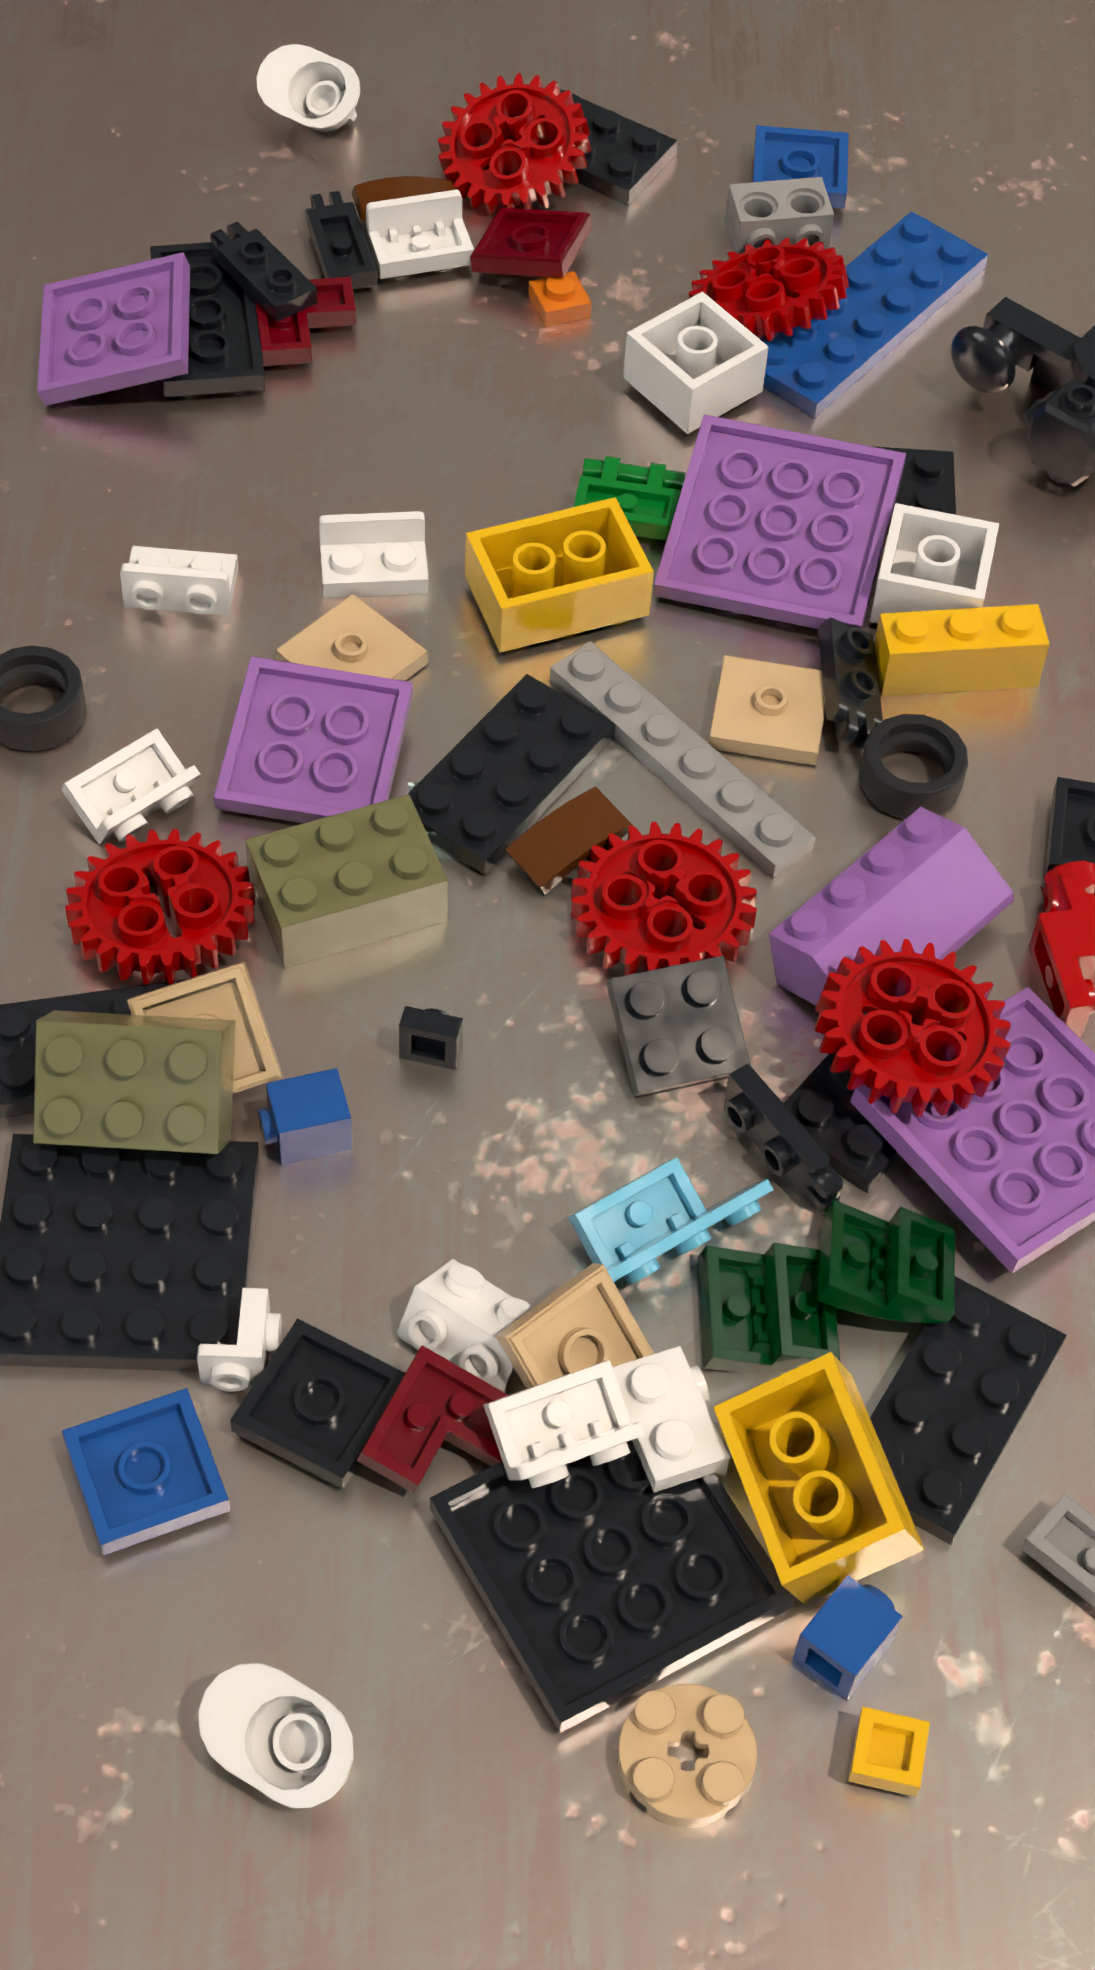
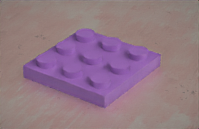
(114, 329)
(311, 741)

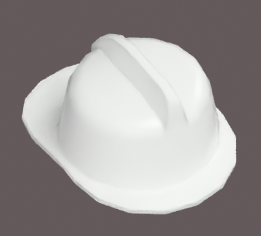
(309, 87)
(276, 1734)

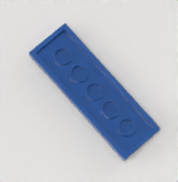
(888, 297)

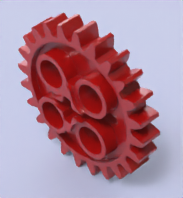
(514, 144)
(776, 285)
(665, 893)
(124, 923)
(918, 1013)

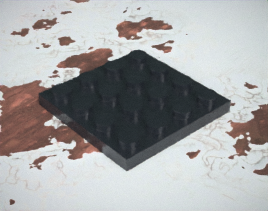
(123, 1254)
(607, 1578)

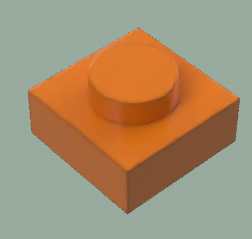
(559, 299)

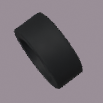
(44, 728)
(920, 735)

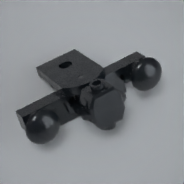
(1062, 363)

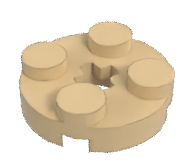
(657, 1781)

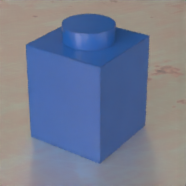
(307, 1117)
(848, 1636)

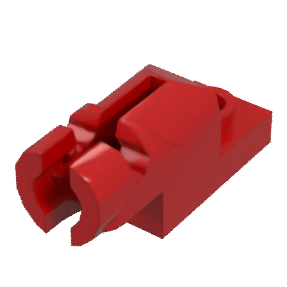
(1065, 943)

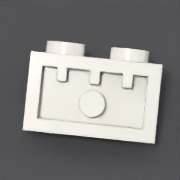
(373, 554)
(179, 580)

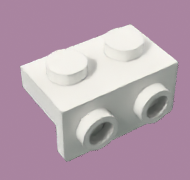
(418, 234)
(129, 787)
(459, 1319)
(562, 1423)
(676, 1423)

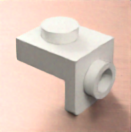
(240, 1365)

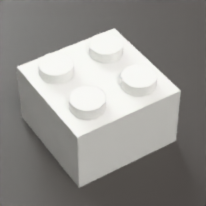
(695, 361)
(933, 562)

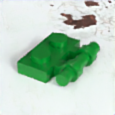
(644, 493)

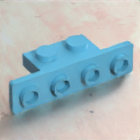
(654, 1216)

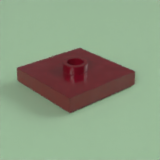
(531, 242)

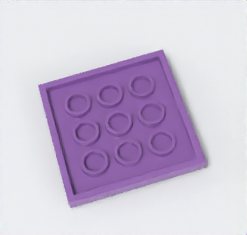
(780, 524)
(1023, 1152)

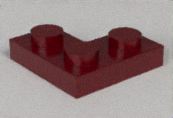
(290, 339)
(430, 1406)

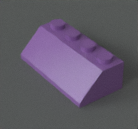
(914, 884)

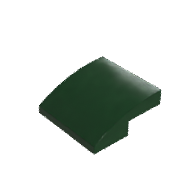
(887, 1268)
(763, 1309)

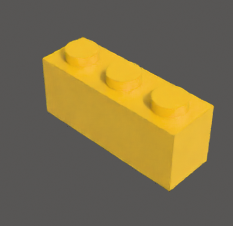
(960, 650)

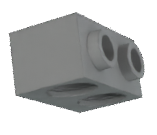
(778, 212)

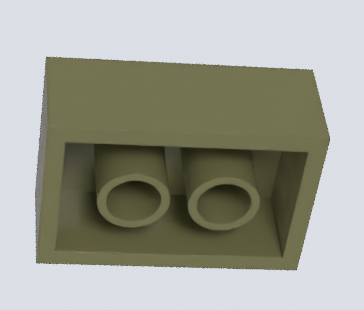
(347, 880)
(134, 1081)

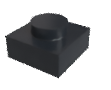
(430, 1037)

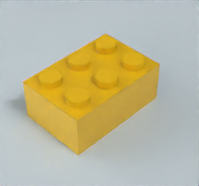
(558, 574)
(817, 1478)

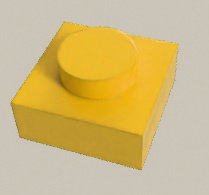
(889, 1751)

